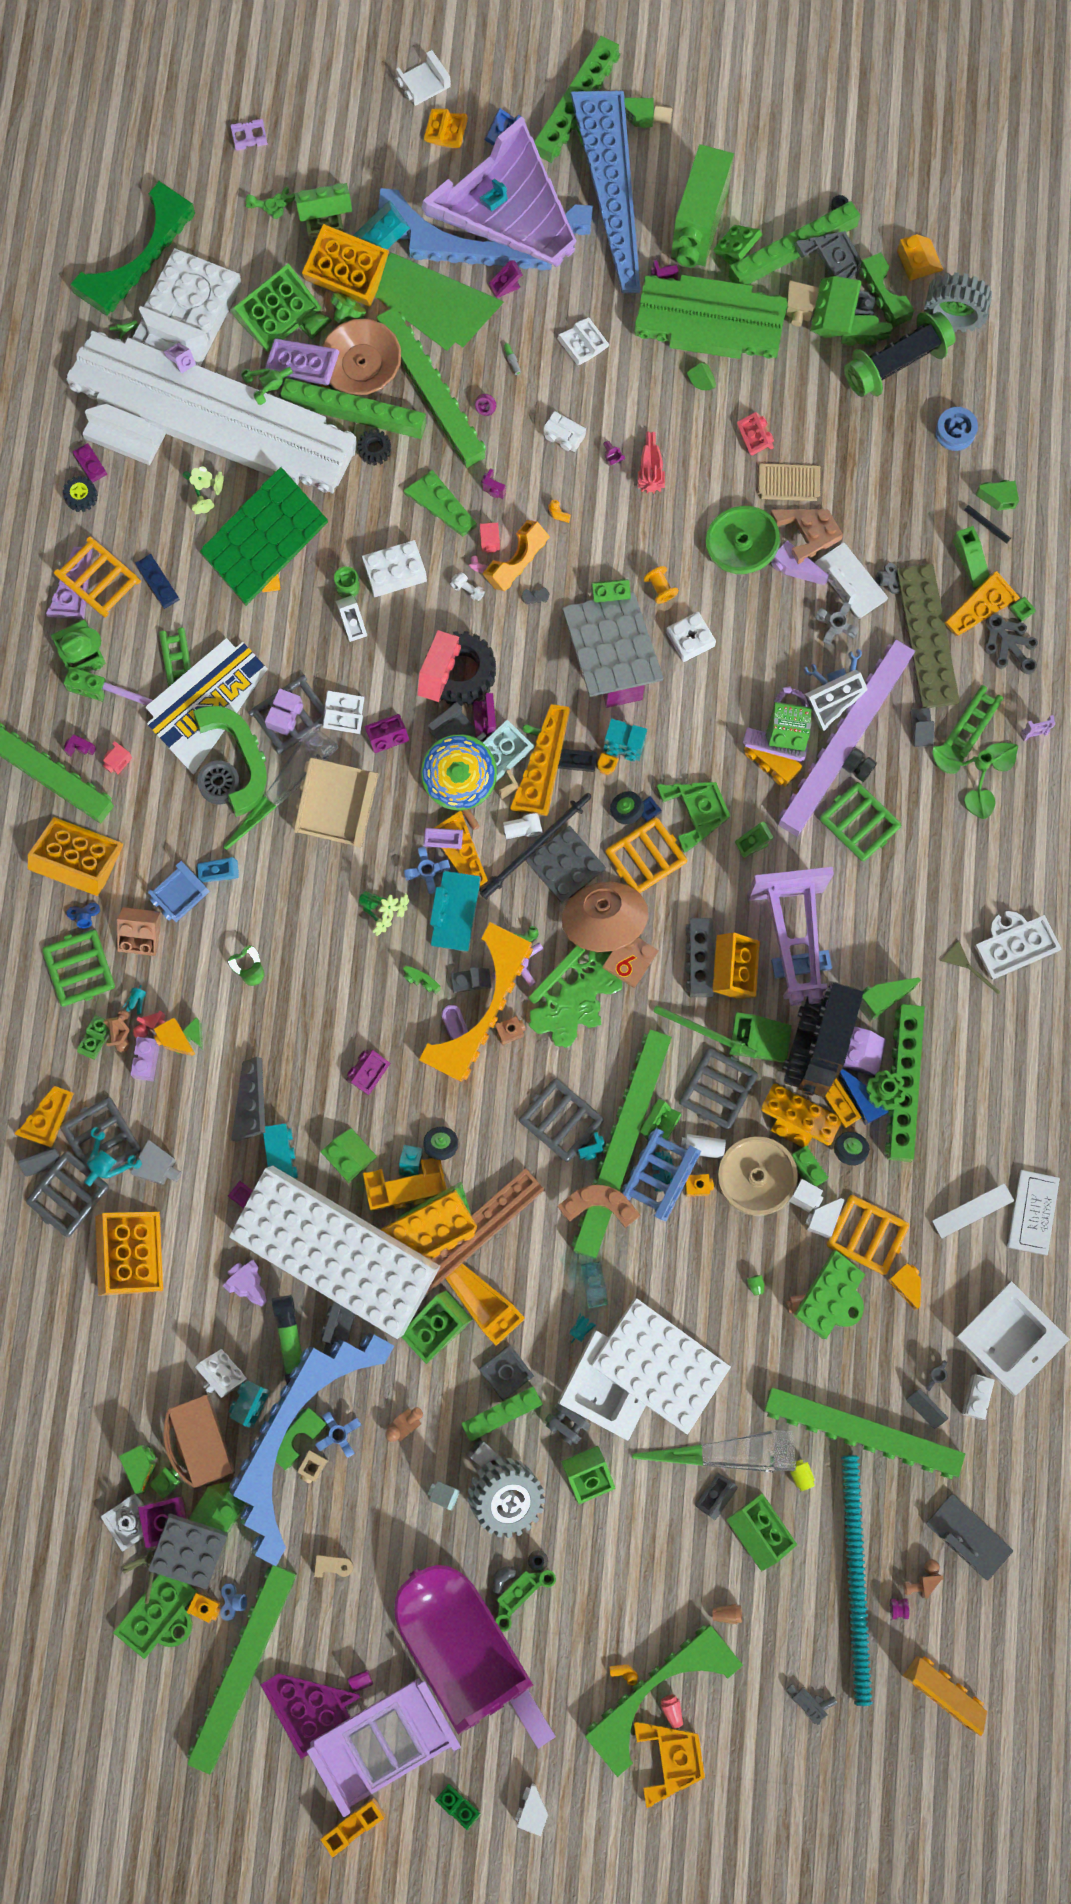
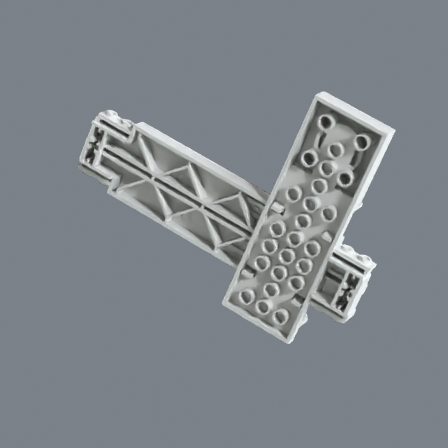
(143, 388)

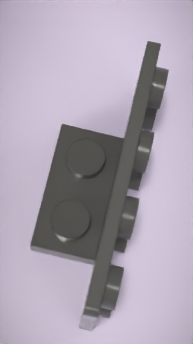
(969, 1537)

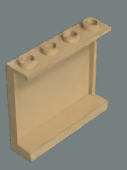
(335, 802)

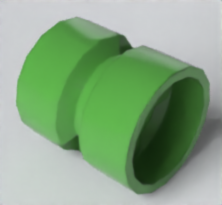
(346, 582)

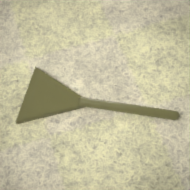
(957, 957)

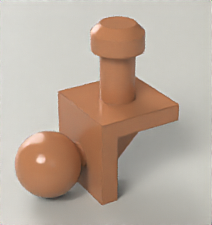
(118, 1031)
(404, 1425)
(927, 1583)

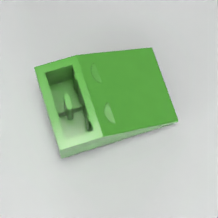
(763, 1035)

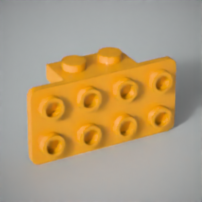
(799, 1118)

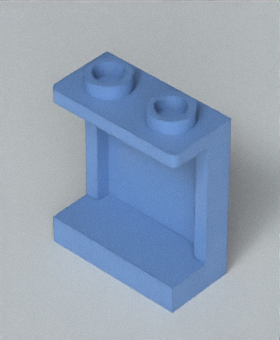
(178, 893)

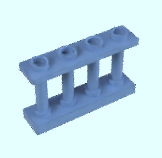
(679, 1173)

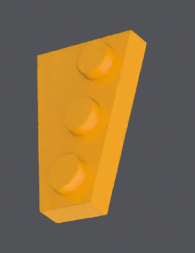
(47, 1118)

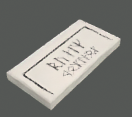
(1033, 1212)

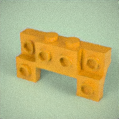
(405, 1190)

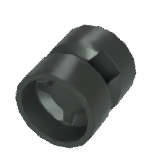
(859, 764)

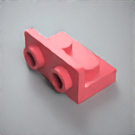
(755, 433)

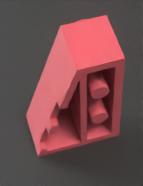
(437, 665)

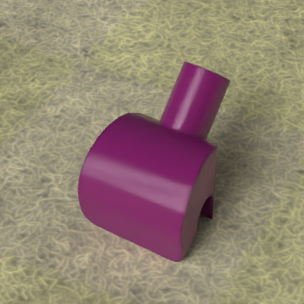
(613, 454)

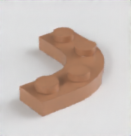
(599, 1196)

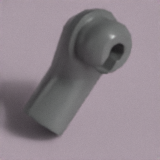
(502, 1576)

